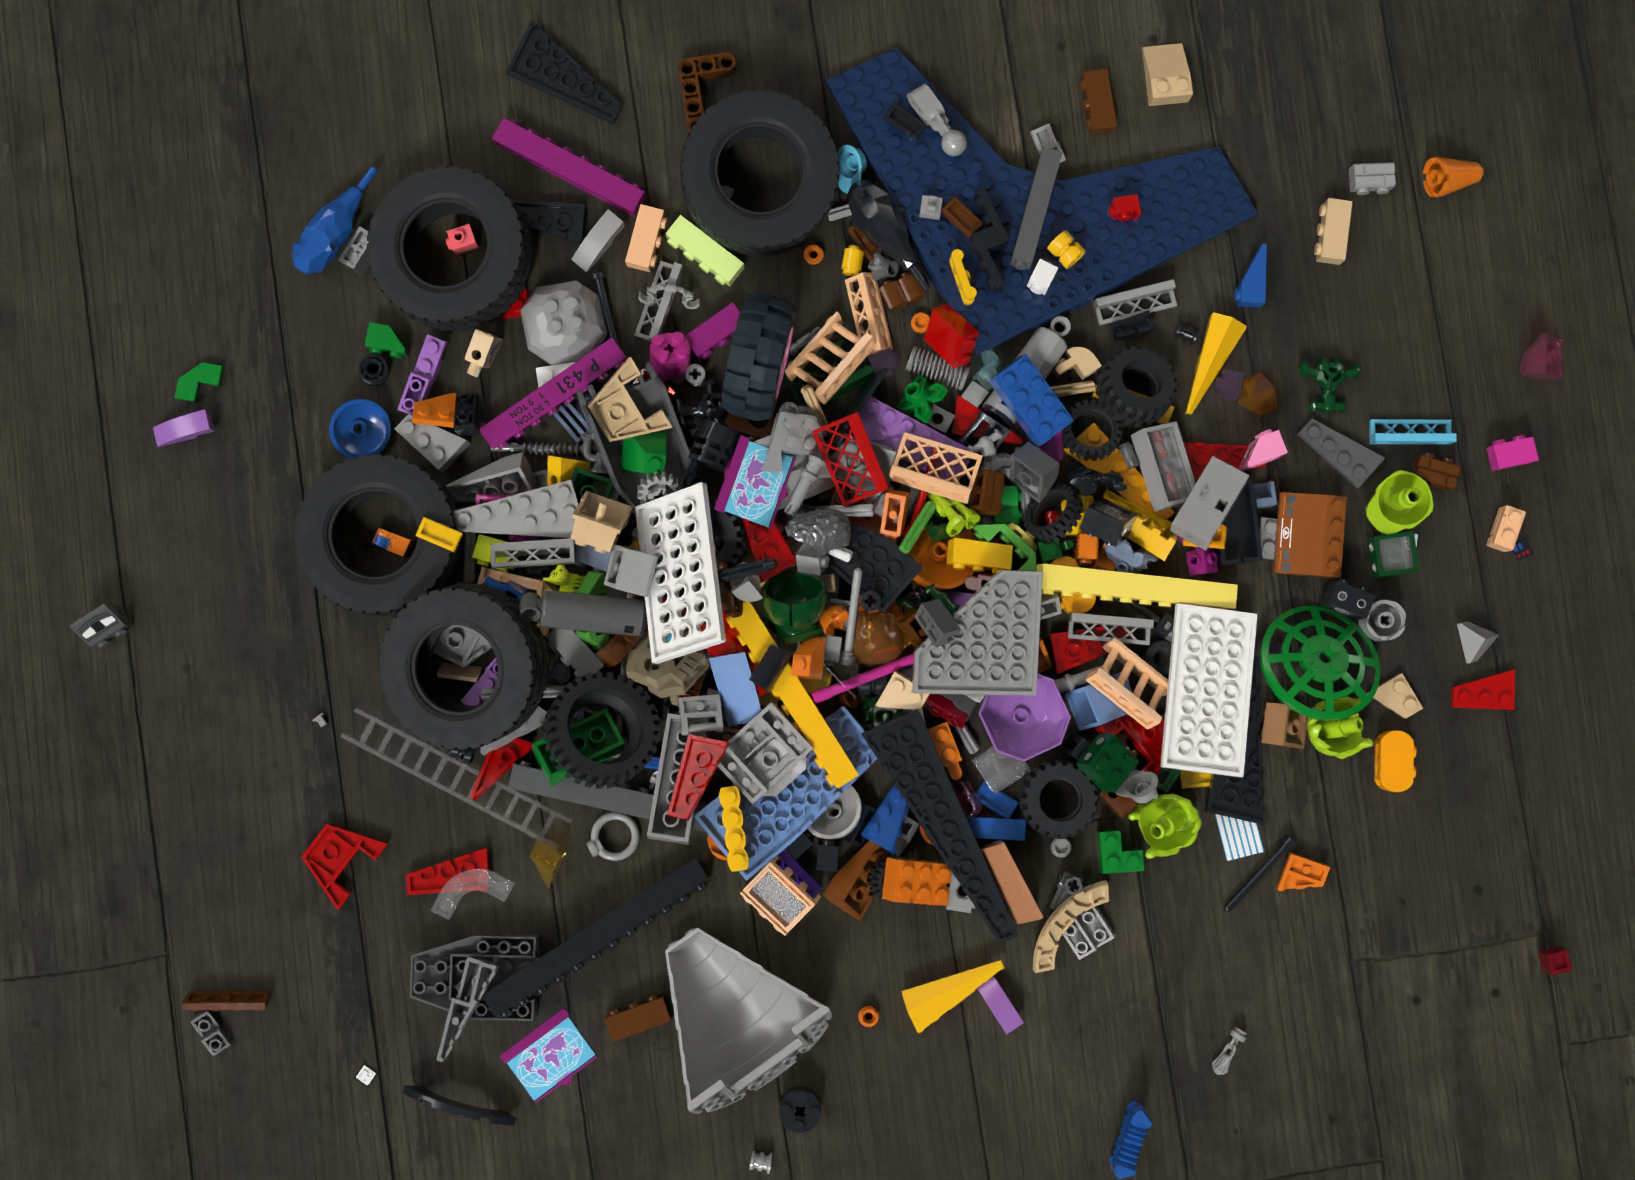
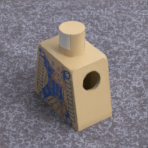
(482, 343)

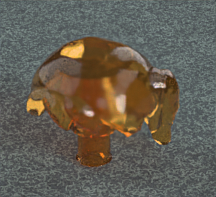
(878, 637)

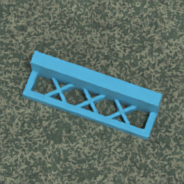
(1411, 436)

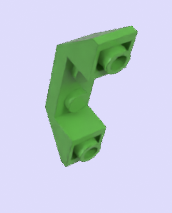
(987, 532)
(593, 584)

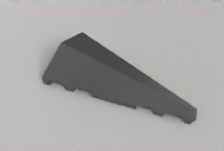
(474, 982)

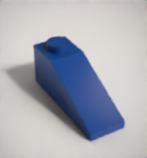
(1252, 287)

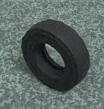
(1150, 652)

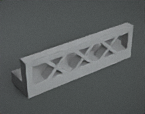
(1133, 295)
(665, 301)
(532, 548)
(1123, 622)

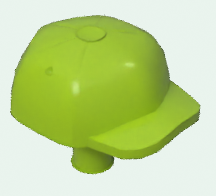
(1399, 503)

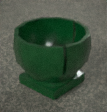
(794, 606)

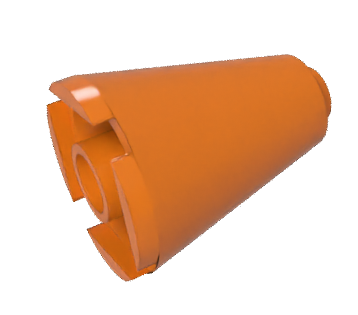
(1449, 175)

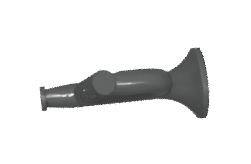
(599, 467)

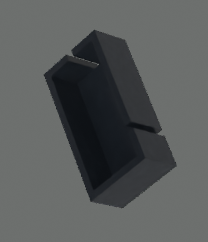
(1243, 534)

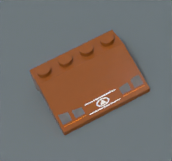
(1310, 535)

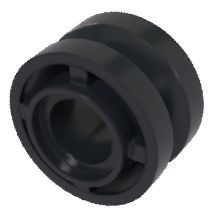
(373, 361)

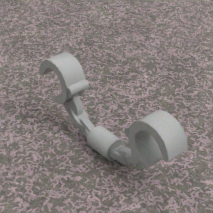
(687, 295)

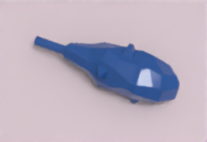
(329, 229)

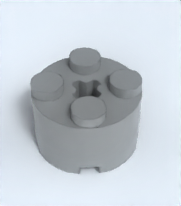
(1393, 621)

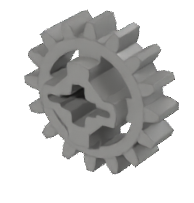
(657, 487)

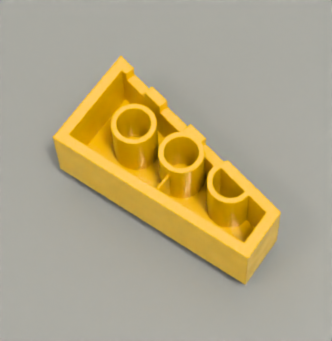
(1148, 529)

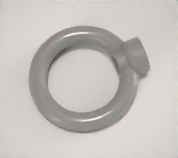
(595, 845)

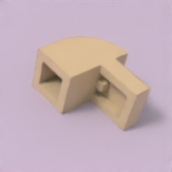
(1080, 359)

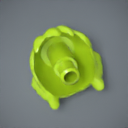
(1338, 737)
(1167, 824)

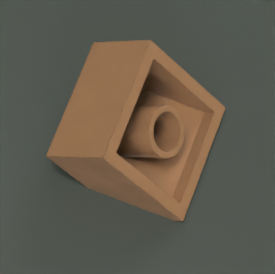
(1283, 726)

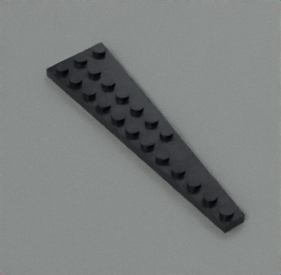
(919, 775)

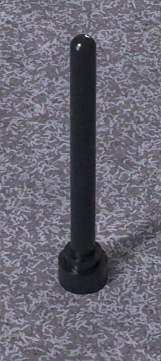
(1287, 844)

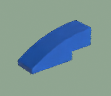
(998, 828)

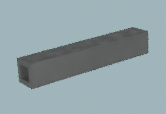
(1036, 208)

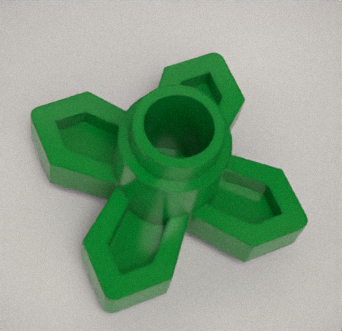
(920, 397)

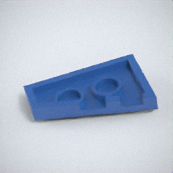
(887, 821)

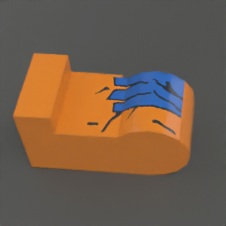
(393, 543)

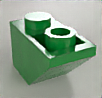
(384, 339)

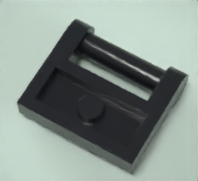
(993, 424)

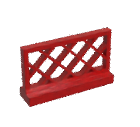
(867, 452)

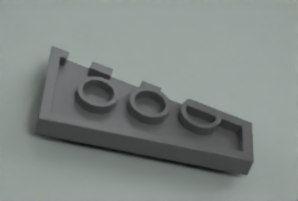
(1343, 454)

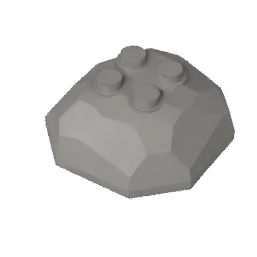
(563, 322)

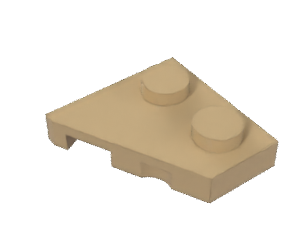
(899, 694)
(1398, 696)

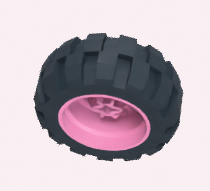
(758, 356)

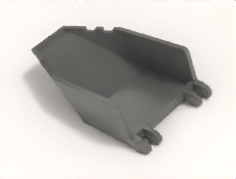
(649, 397)

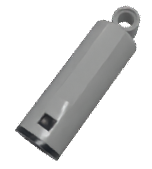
(1044, 351)

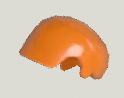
(833, 618)

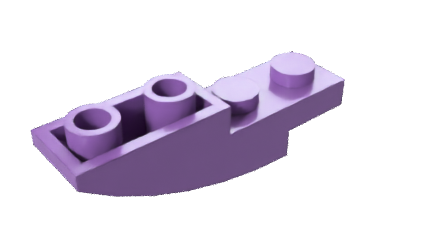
(424, 374)
(487, 680)

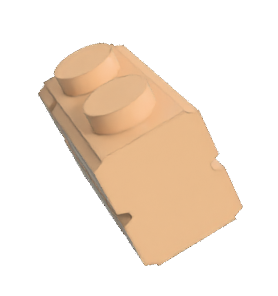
(1506, 528)

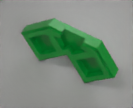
(189, 383)

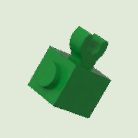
(1052, 551)

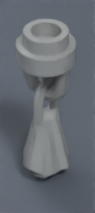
(1222, 1062)

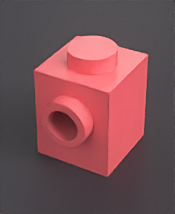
(461, 239)

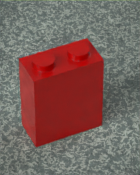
(951, 336)

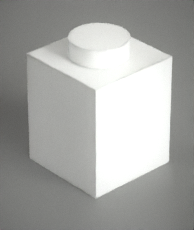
(1042, 277)

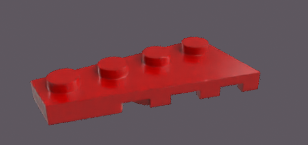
(1074, 652)
(435, 877)

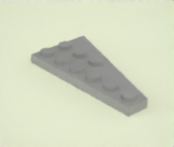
(530, 513)

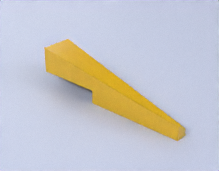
(1219, 341)

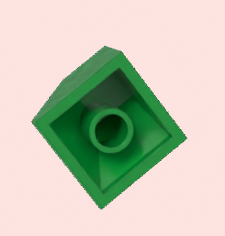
(644, 453)

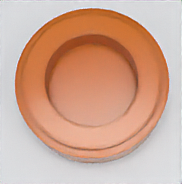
(920, 322)

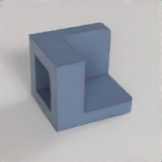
(1265, 495)

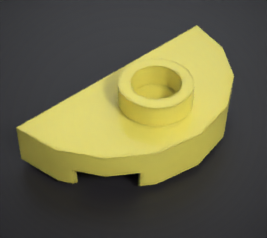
(1025, 536)

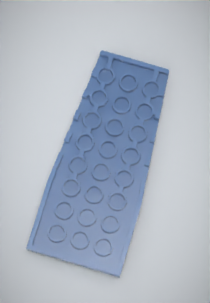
(780, 819)

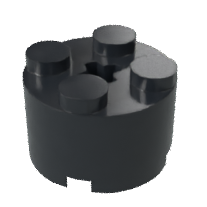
(800, 1121)

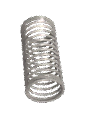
(961, 379)

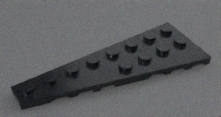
(1242, 796)

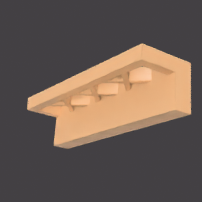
(872, 311)

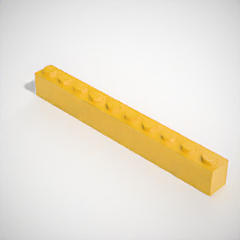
(795, 701)

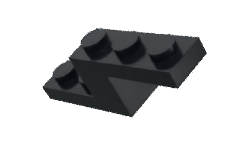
(988, 241)

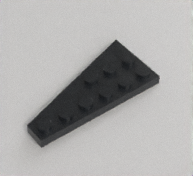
(553, 71)

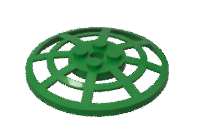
(1316, 669)

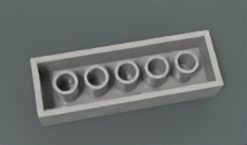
(660, 824)

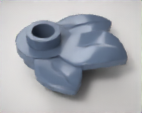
(1124, 557)

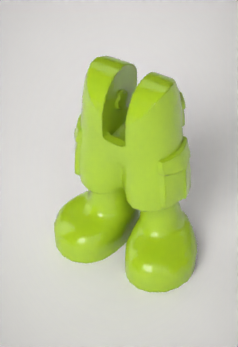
(949, 508)

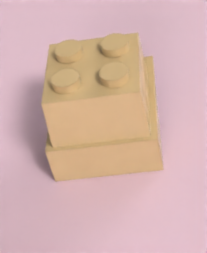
(599, 521)

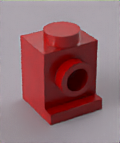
(1125, 208)

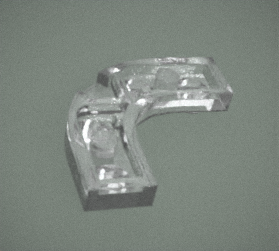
(468, 881)

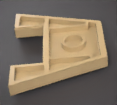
(618, 413)

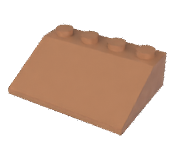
(1010, 883)

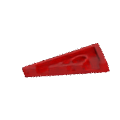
(498, 763)

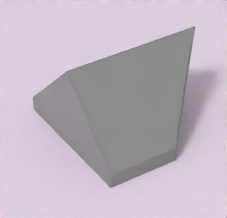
(1475, 640)

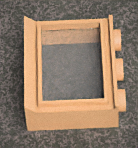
(779, 896)

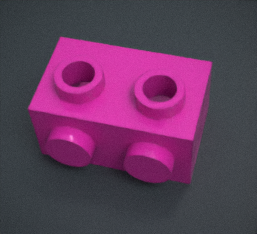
(1512, 453)

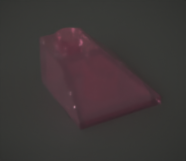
(1543, 359)

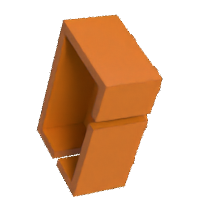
(916, 881)

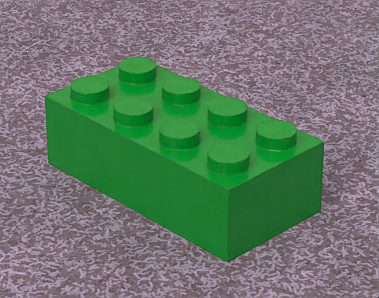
(593, 737)

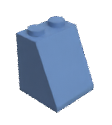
(1092, 707)

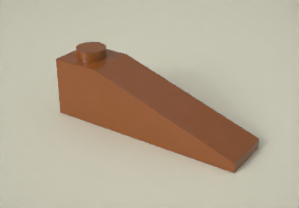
(850, 885)

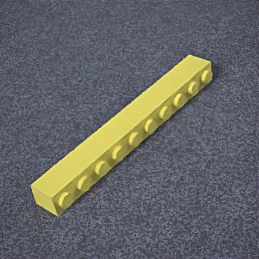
(1136, 587)

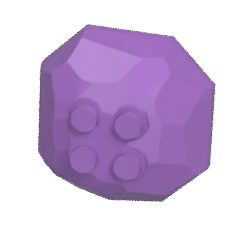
(1026, 724)

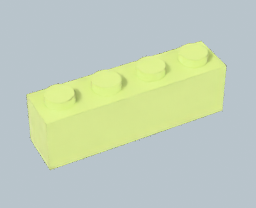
(705, 251)

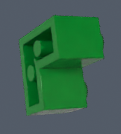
(1113, 858)

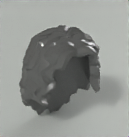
(821, 529)

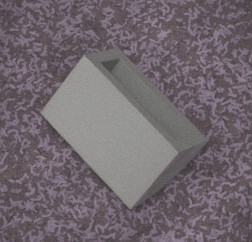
(747, 587)

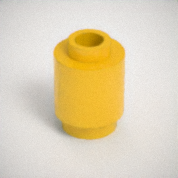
(852, 260)

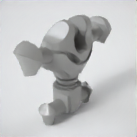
(993, 461)

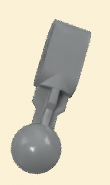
(933, 114)

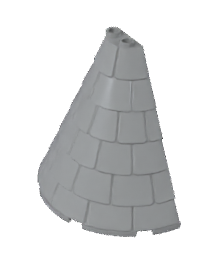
(734, 1021)

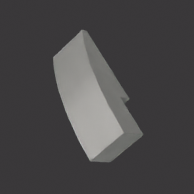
(598, 240)

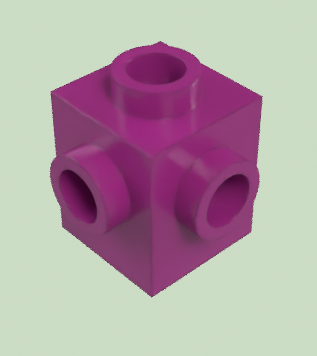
(1201, 561)

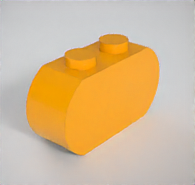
(1073, 604)
(1394, 761)

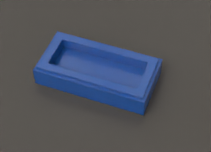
(997, 802)

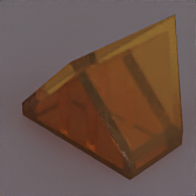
(1258, 395)

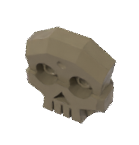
(672, 677)

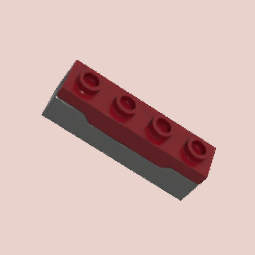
(951, 707)

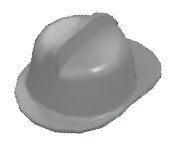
(1139, 786)

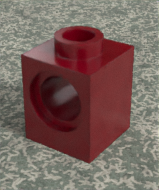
(1554, 961)

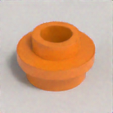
(813, 248)
(868, 1009)

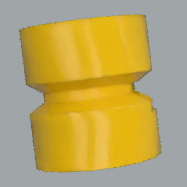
(1066, 249)

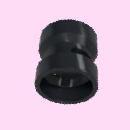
(466, 755)

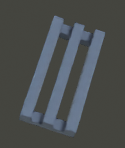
(562, 409)

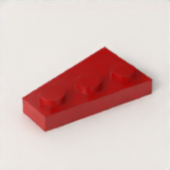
(1486, 693)

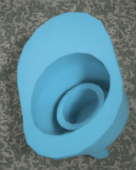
(851, 166)

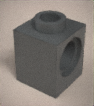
(947, 420)

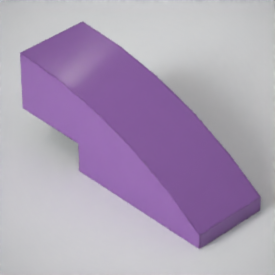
(183, 428)
(1000, 1005)

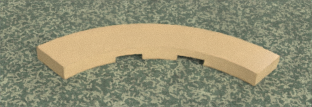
(1060, 921)

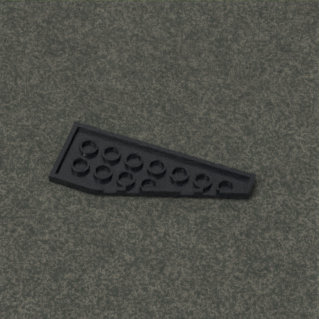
(878, 557)

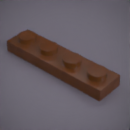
(226, 1000)

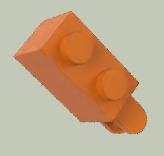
(894, 514)
(946, 749)

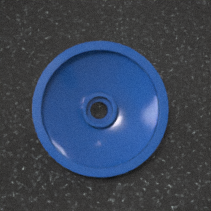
(371, 436)

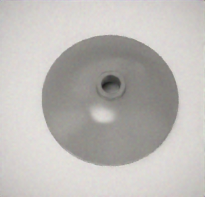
(836, 827)

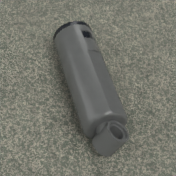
(585, 612)

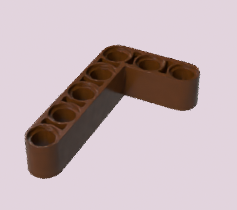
(698, 74)

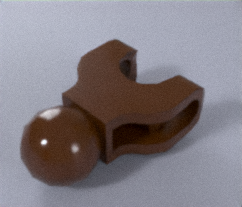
(732, 605)

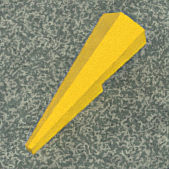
(935, 998)

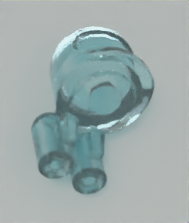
(989, 370)

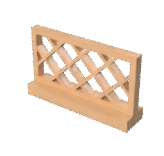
(926, 481)

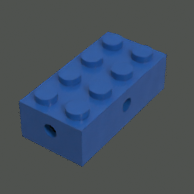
(1031, 400)

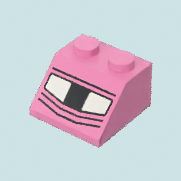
(1264, 449)

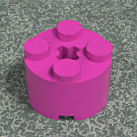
(670, 355)

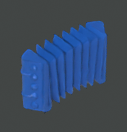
(1129, 1140)

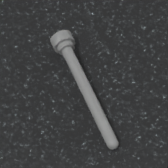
(847, 656)

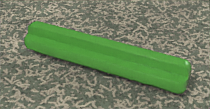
(917, 527)

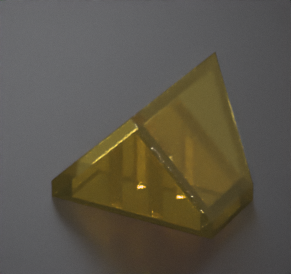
(547, 861)

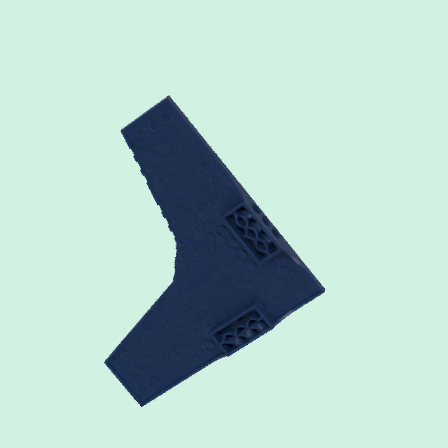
(1179, 197)

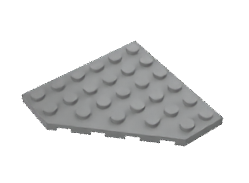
(995, 645)

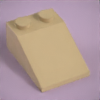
(1167, 74)

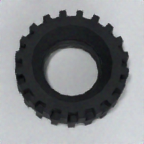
(734, 534)

